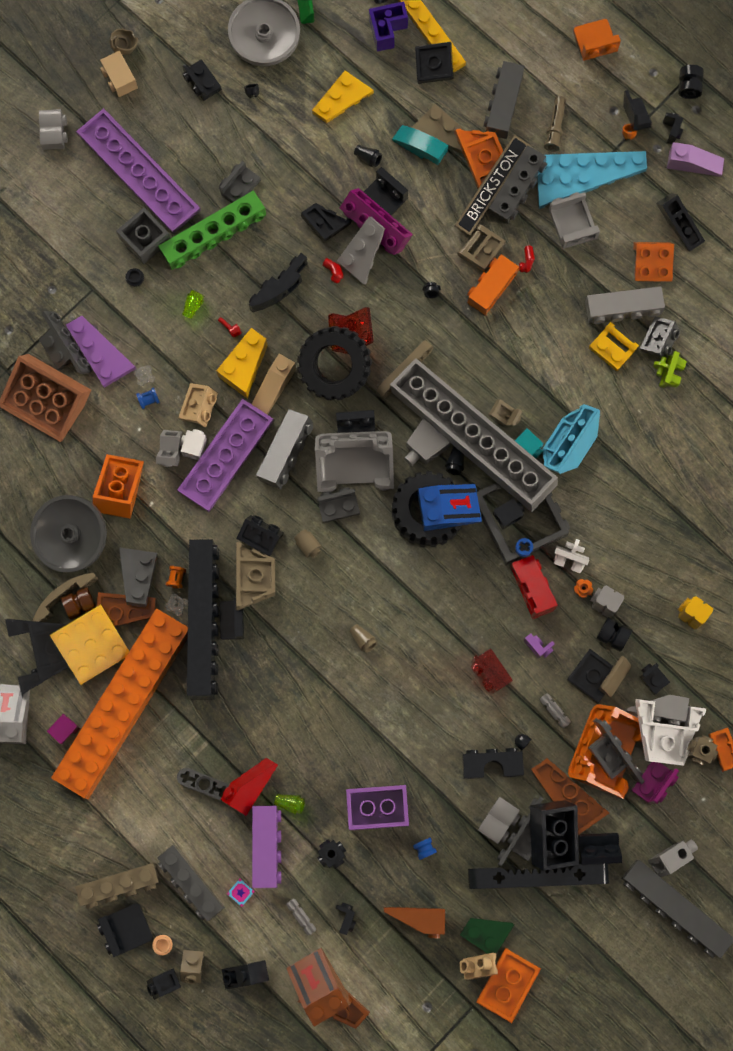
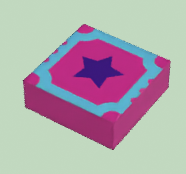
(241, 892)

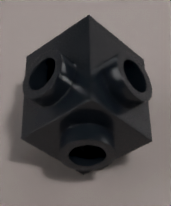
(339, 850)

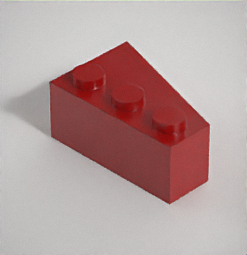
(534, 587)

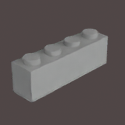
(625, 304)

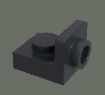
(654, 678)
(163, 984)

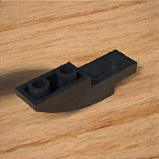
(275, 290)

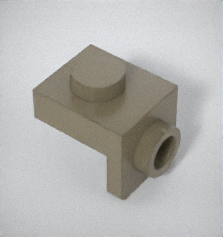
(505, 414)
(191, 966)

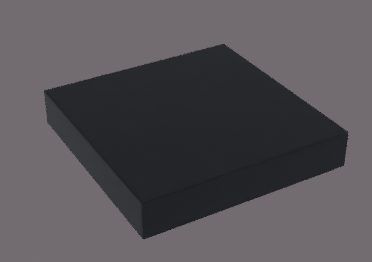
(434, 62)
(590, 675)

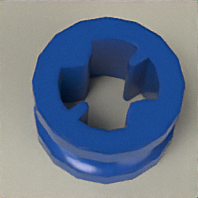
(523, 541)

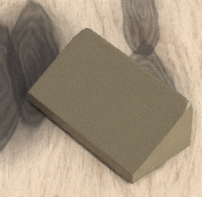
(615, 676)

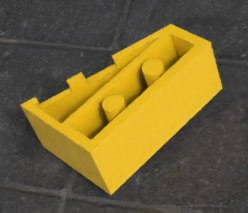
(243, 362)

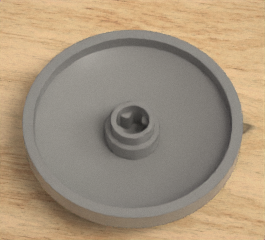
(264, 31)

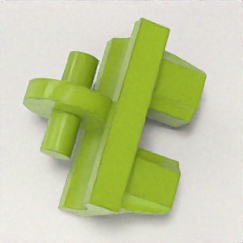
(667, 368)

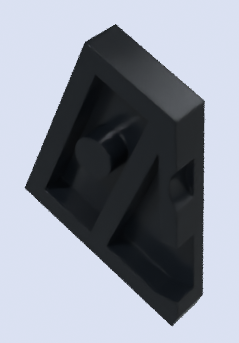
(324, 222)

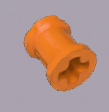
(178, 583)

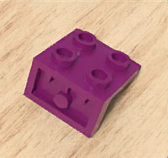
(657, 780)

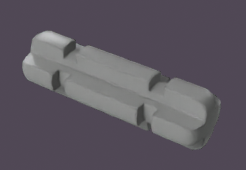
(555, 710)
(301, 917)

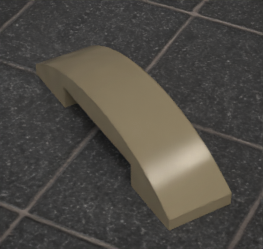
(43, 613)

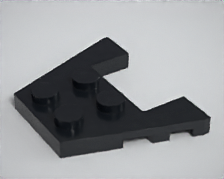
(47, 656)

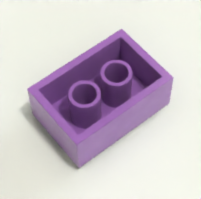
(377, 807)

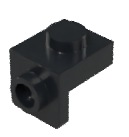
(675, 122)
(348, 923)

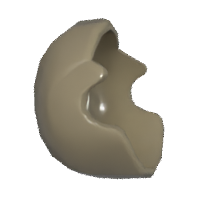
(123, 40)

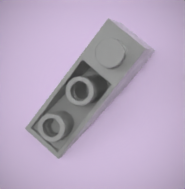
(667, 708)

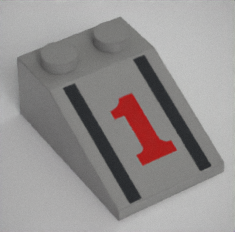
(13, 714)

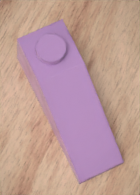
(693, 159)

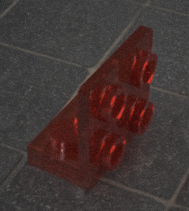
(358, 321)
(491, 671)

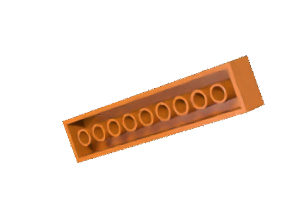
(121, 704)

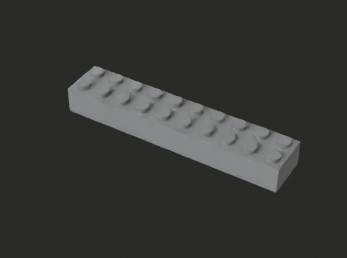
(474, 435)

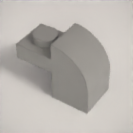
(169, 448)

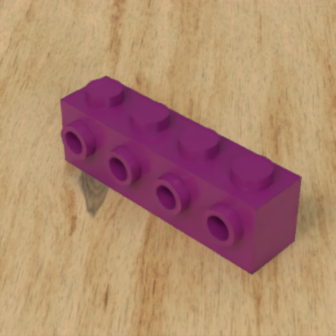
(360, 207)

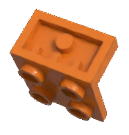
(654, 261)

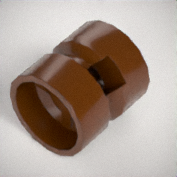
(78, 603)

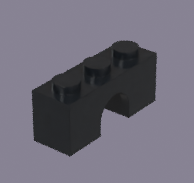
(510, 762)

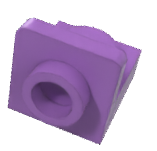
(535, 643)

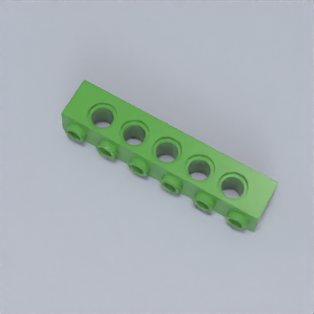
(217, 221)

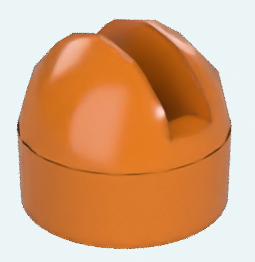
(628, 135)

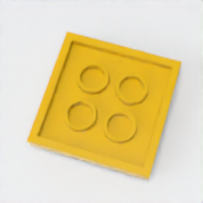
(90, 644)

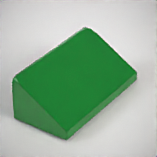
(306, 11)

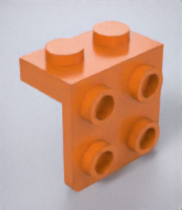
(596, 39)

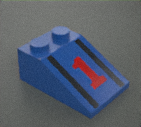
(449, 506)

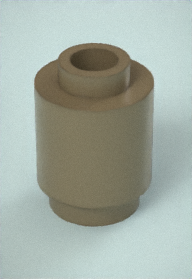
(308, 543)

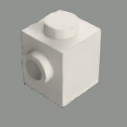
(193, 444)

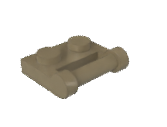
(486, 251)

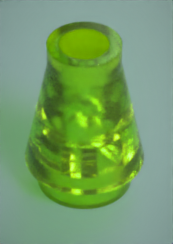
(192, 303)
(291, 803)

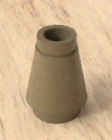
(363, 638)

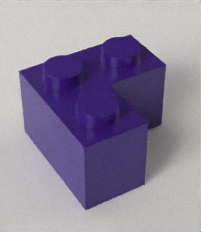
(385, 21)

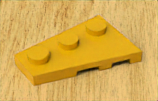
(341, 96)

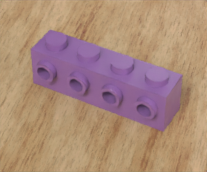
(265, 847)

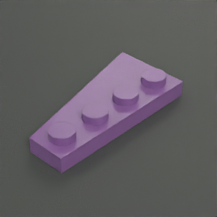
(100, 353)

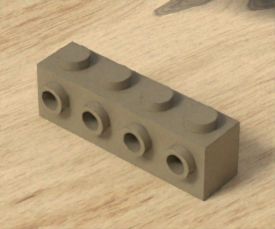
(118, 884)

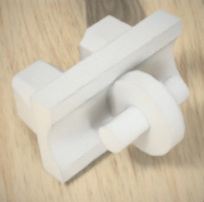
(579, 560)

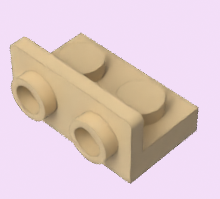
(198, 404)

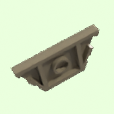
(253, 576)

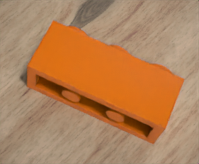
(492, 284)

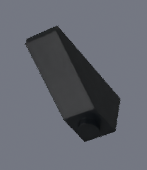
(680, 221)

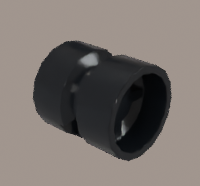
(691, 81)
(614, 634)

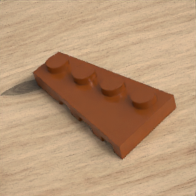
(561, 787)

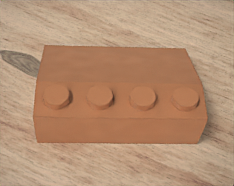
(43, 397)

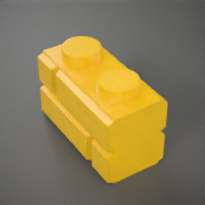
(694, 612)

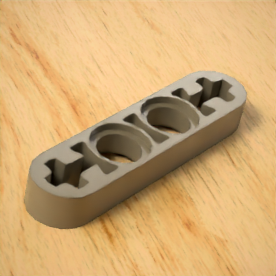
(420, 353)

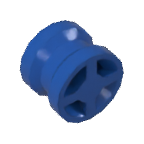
(424, 848)

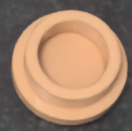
(162, 945)

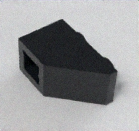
(245, 974)

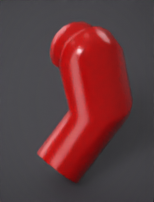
(529, 259)

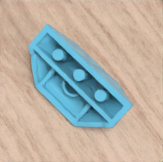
(571, 439)

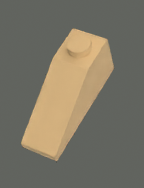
(274, 383)

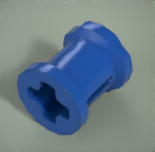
(147, 398)

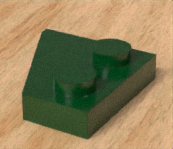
(486, 934)

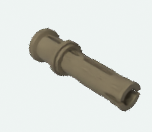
(554, 131)

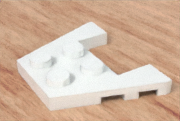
(666, 742)

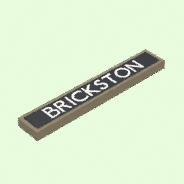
(491, 186)

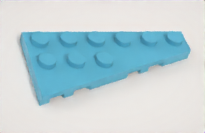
(585, 172)

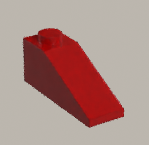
(245, 789)

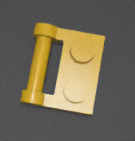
(609, 351)

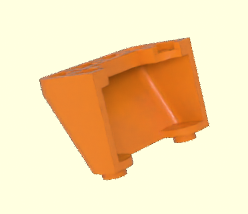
(585, 766)

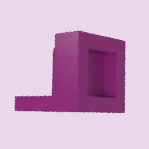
(63, 728)

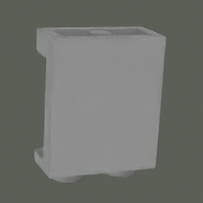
(573, 220)

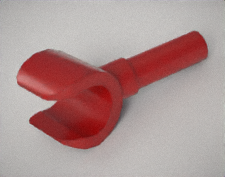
(234, 330)

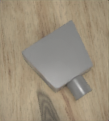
(425, 444)
(673, 858)

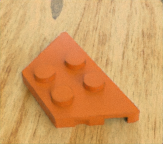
(480, 151)

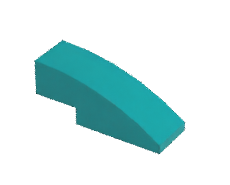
(421, 144)

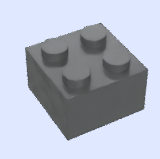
(143, 235)

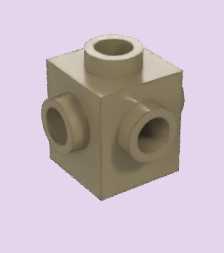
(696, 754)

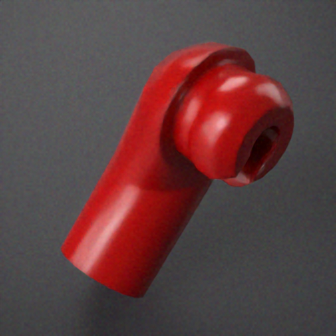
(335, 268)

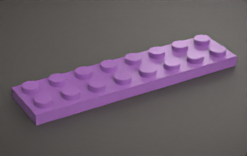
(138, 171)

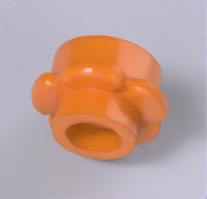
(583, 583)

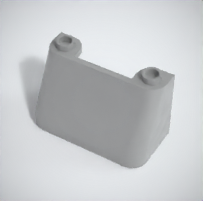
(354, 459)

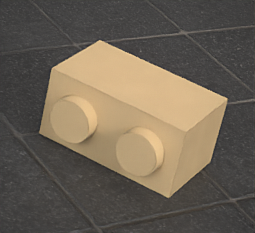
(118, 73)

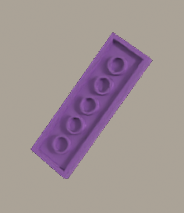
(225, 455)

